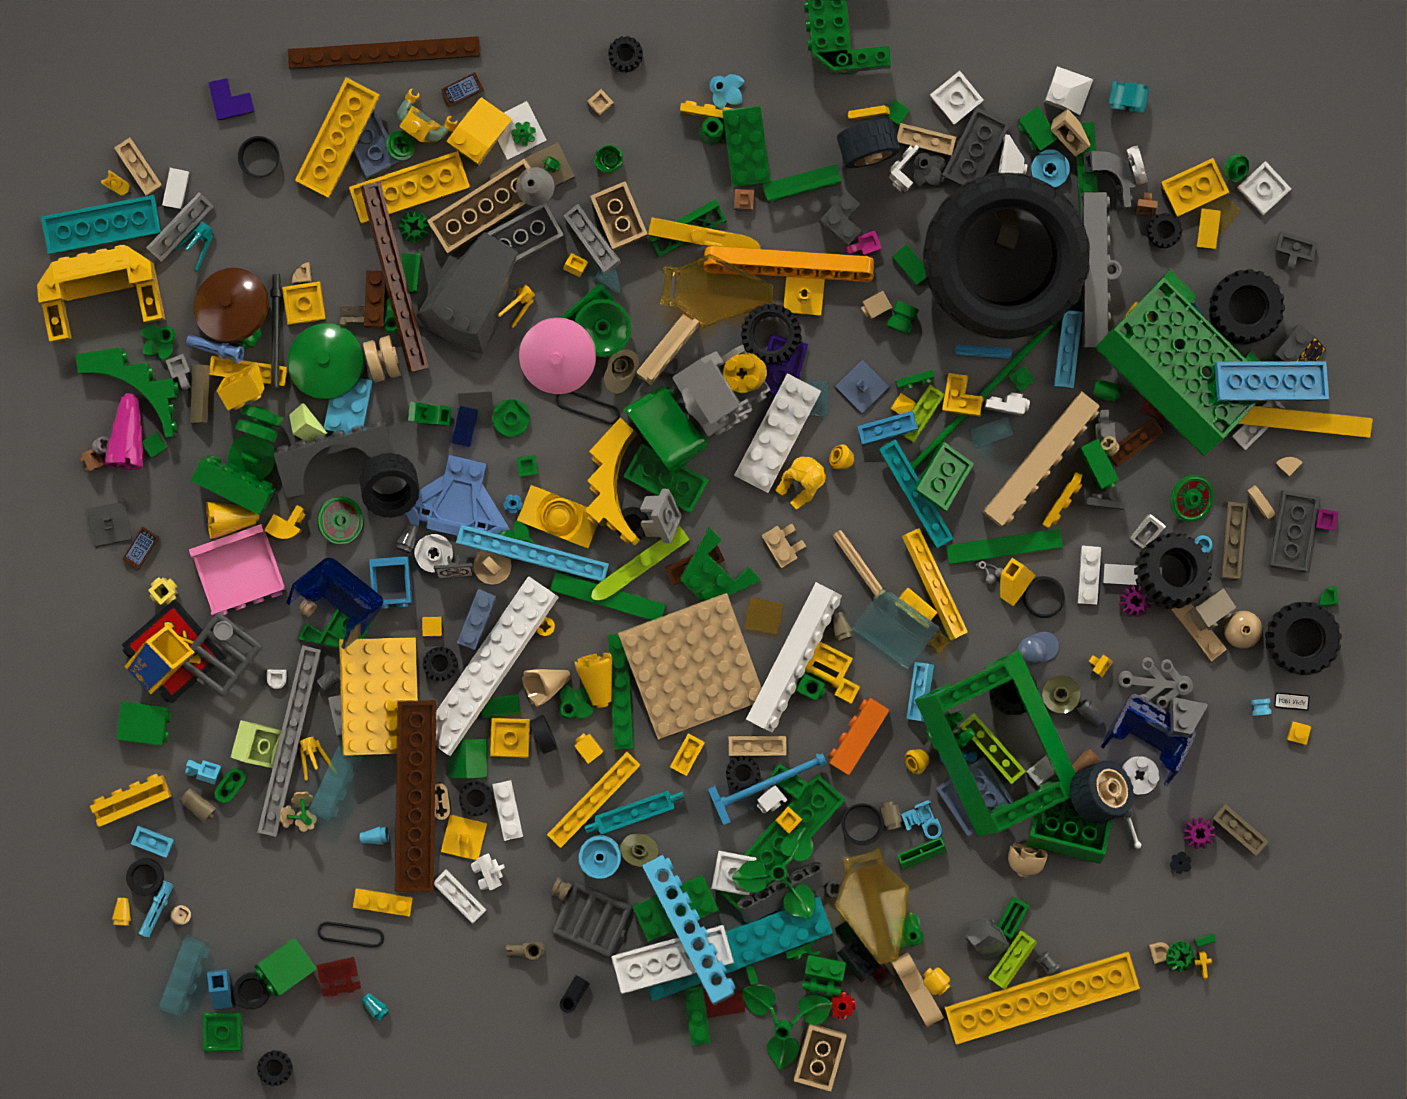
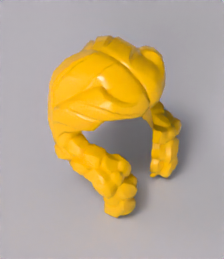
(807, 472)

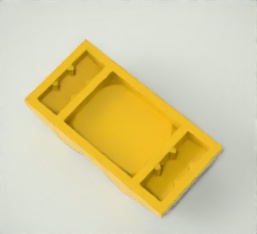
(557, 516)

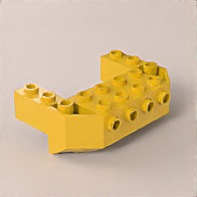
(96, 275)

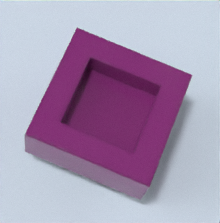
(1326, 519)

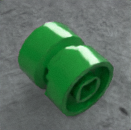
(902, 317)

